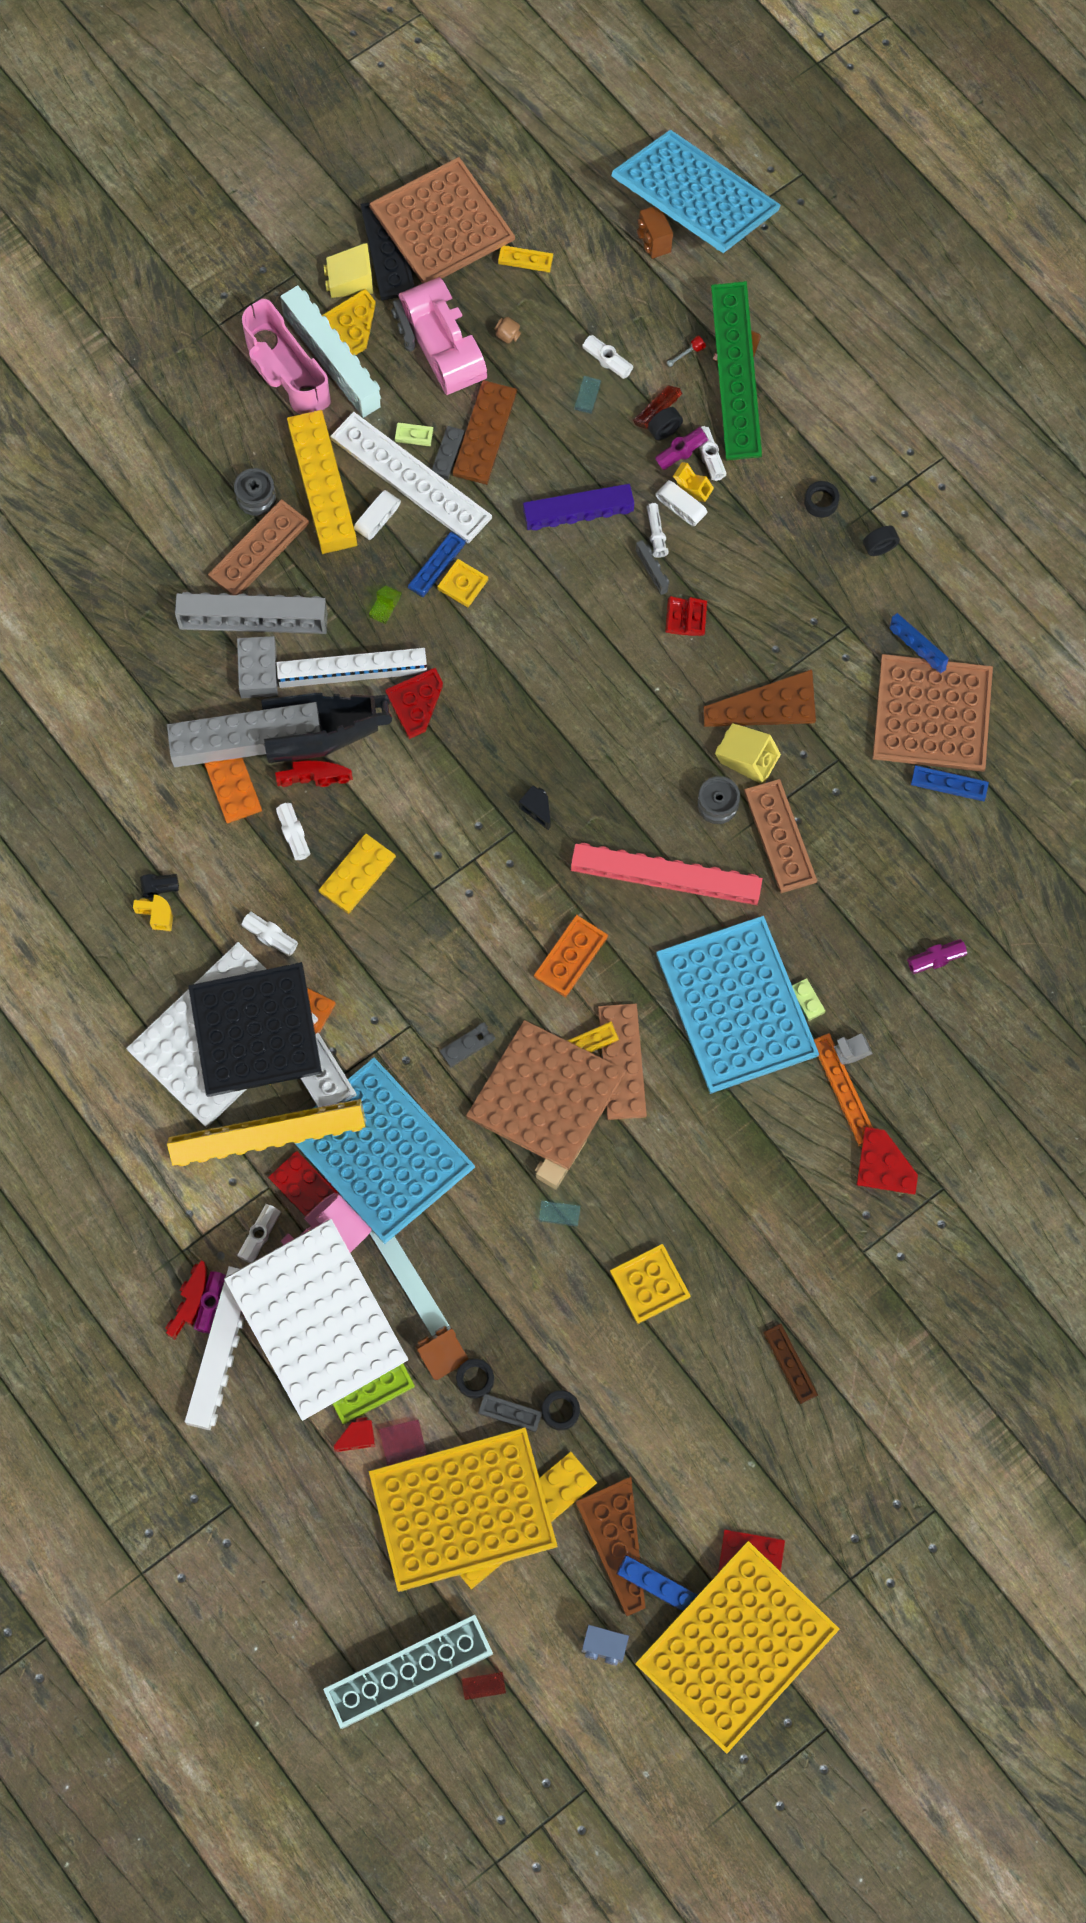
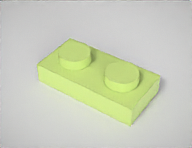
(414, 434)
(808, 1000)

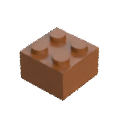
(655, 232)

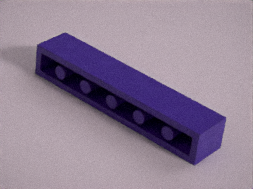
(578, 507)

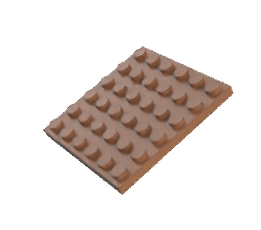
(442, 221)
(931, 714)
(546, 1094)

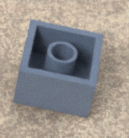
(604, 1644)

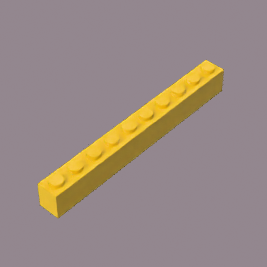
(266, 1132)

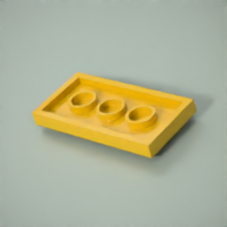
(357, 873)

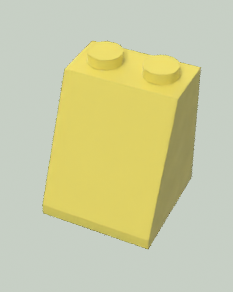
(349, 272)
(748, 752)

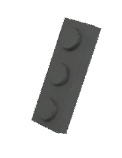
(448, 452)
(652, 567)
(510, 1413)

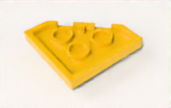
(353, 320)

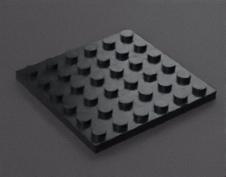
(254, 1029)

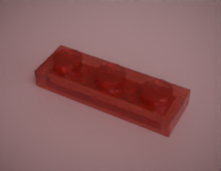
(662, 401)

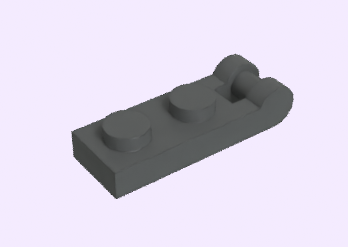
(403, 325)
(467, 1045)

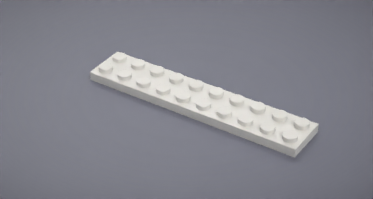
(411, 477)

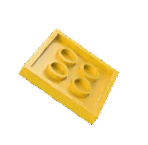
(650, 1284)

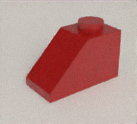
(356, 1436)

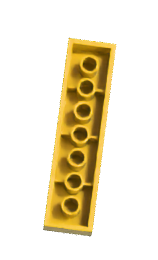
(322, 481)

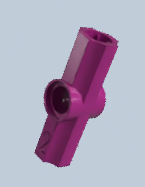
(687, 443)
(937, 956)
(206, 1314)

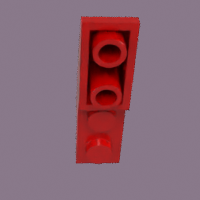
(322, 772)
(192, 1293)

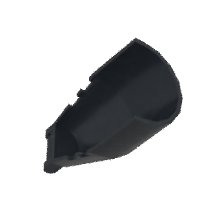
(341, 724)

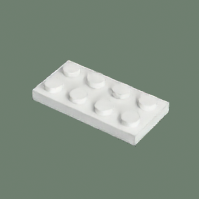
(332, 1085)

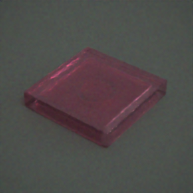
(402, 1442)

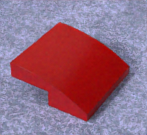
(686, 616)

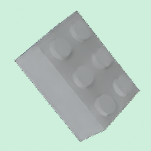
(257, 667)

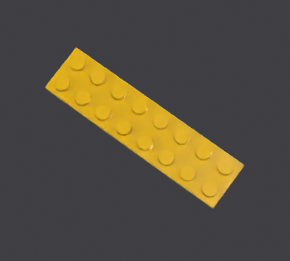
(561, 1488)

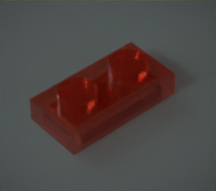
(483, 1686)

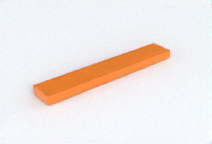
(842, 1087)

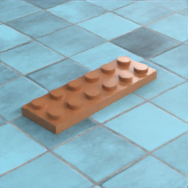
(258, 548)
(780, 836)
(629, 1096)

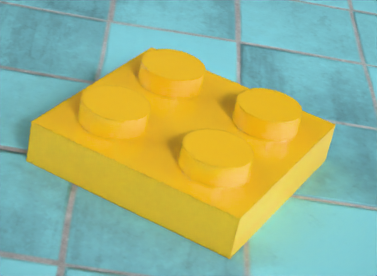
(462, 583)

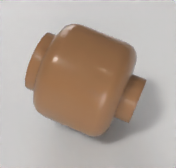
(507, 330)

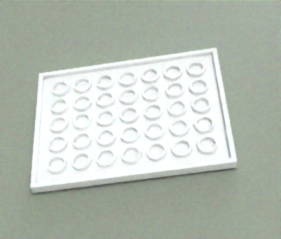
(171, 1045)
(316, 1319)

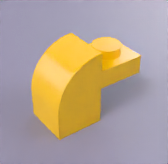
(695, 485)
(158, 909)

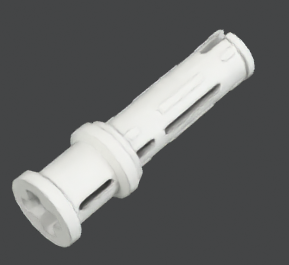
(658, 537)

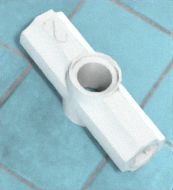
(615, 362)
(713, 462)
(293, 831)
(269, 934)
(252, 1244)

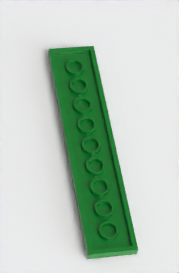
(736, 371)

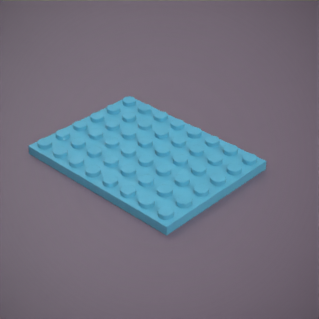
(696, 191)
(737, 1004)
(393, 1163)

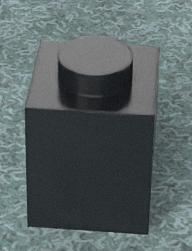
(536, 805)

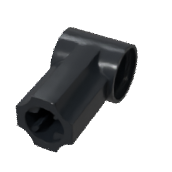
(154, 885)

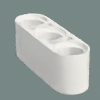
(681, 503)
(377, 515)

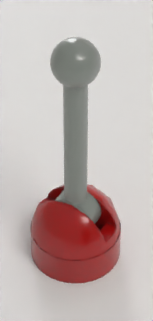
(697, 344)

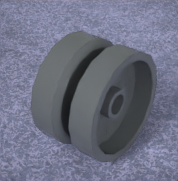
(255, 491)
(718, 800)

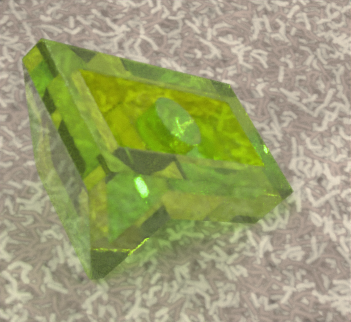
(385, 604)

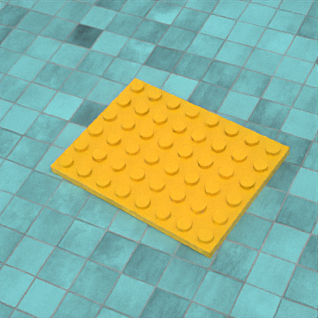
(462, 1509)
(737, 1647)

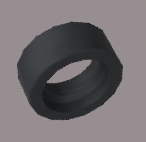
(665, 423)
(823, 486)
(881, 540)
(475, 1363)
(560, 1395)

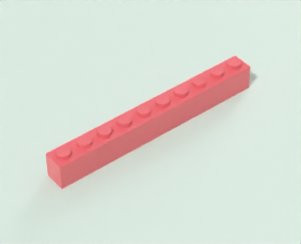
(666, 874)

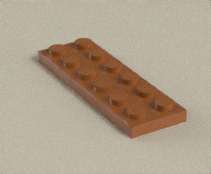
(485, 432)

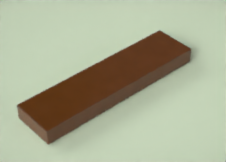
(790, 1364)

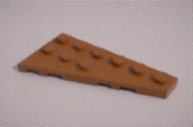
(773, 704)
(613, 1530)

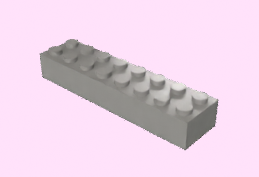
(251, 613)
(237, 734)

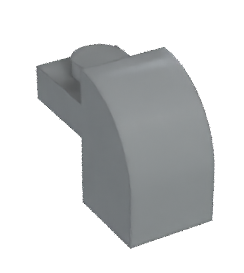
(852, 1049)

